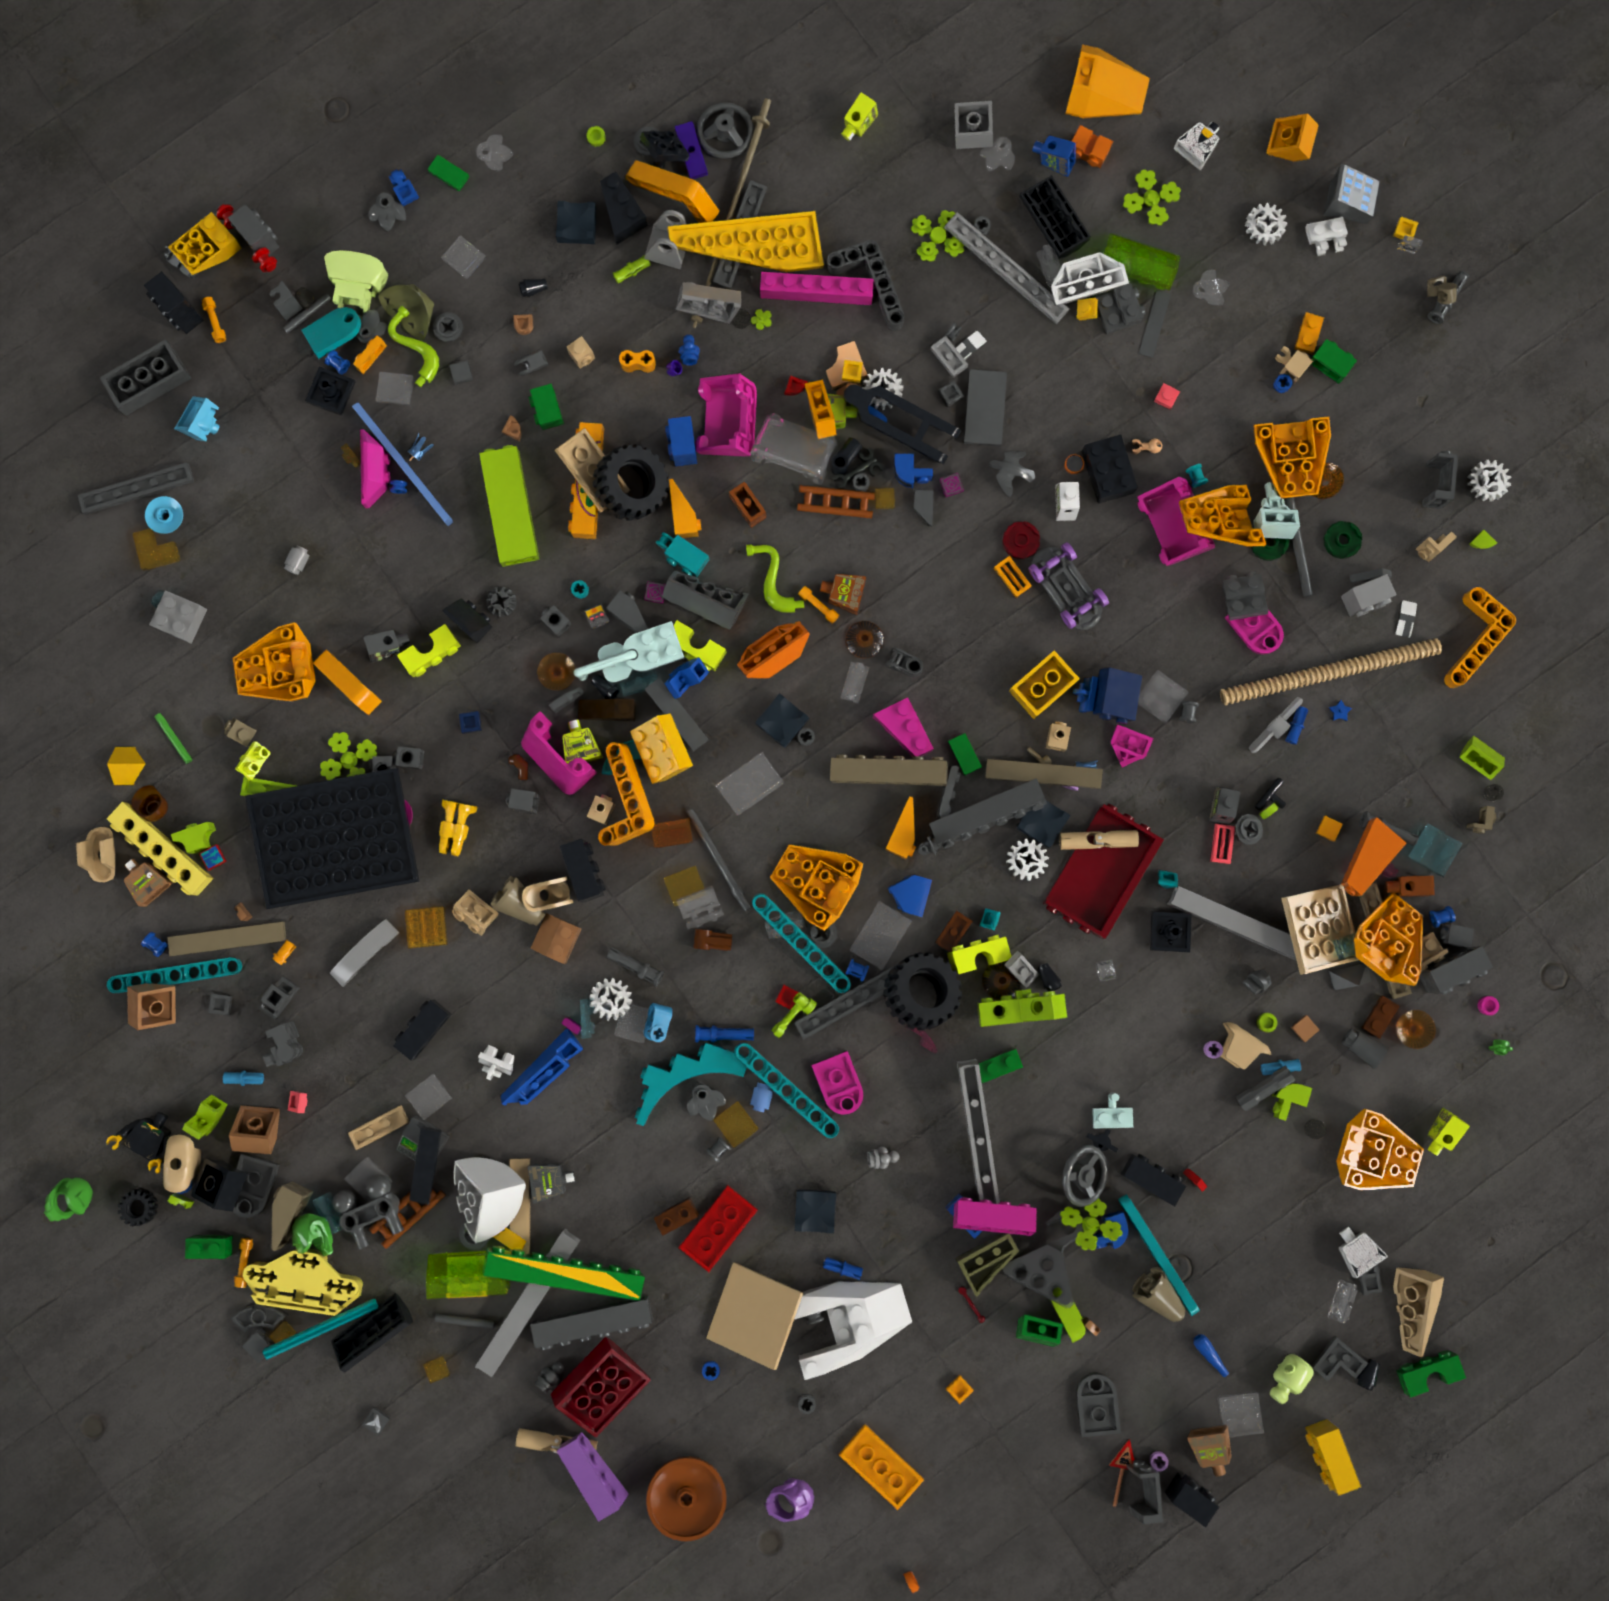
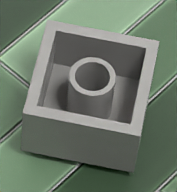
(973, 125)
(1369, 596)
(178, 617)

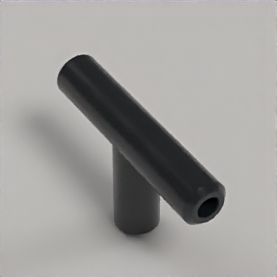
(1270, 795)

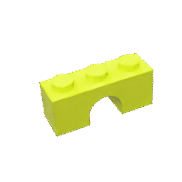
(444, 644)
(710, 655)
(994, 950)

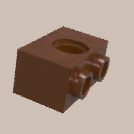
(676, 1216)

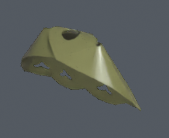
(416, 303)

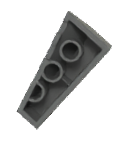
(705, 599)

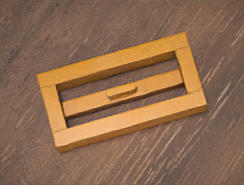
(1021, 589)

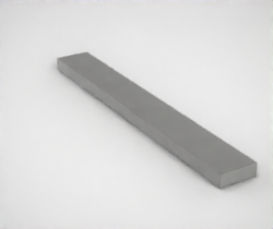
(1005, 267)

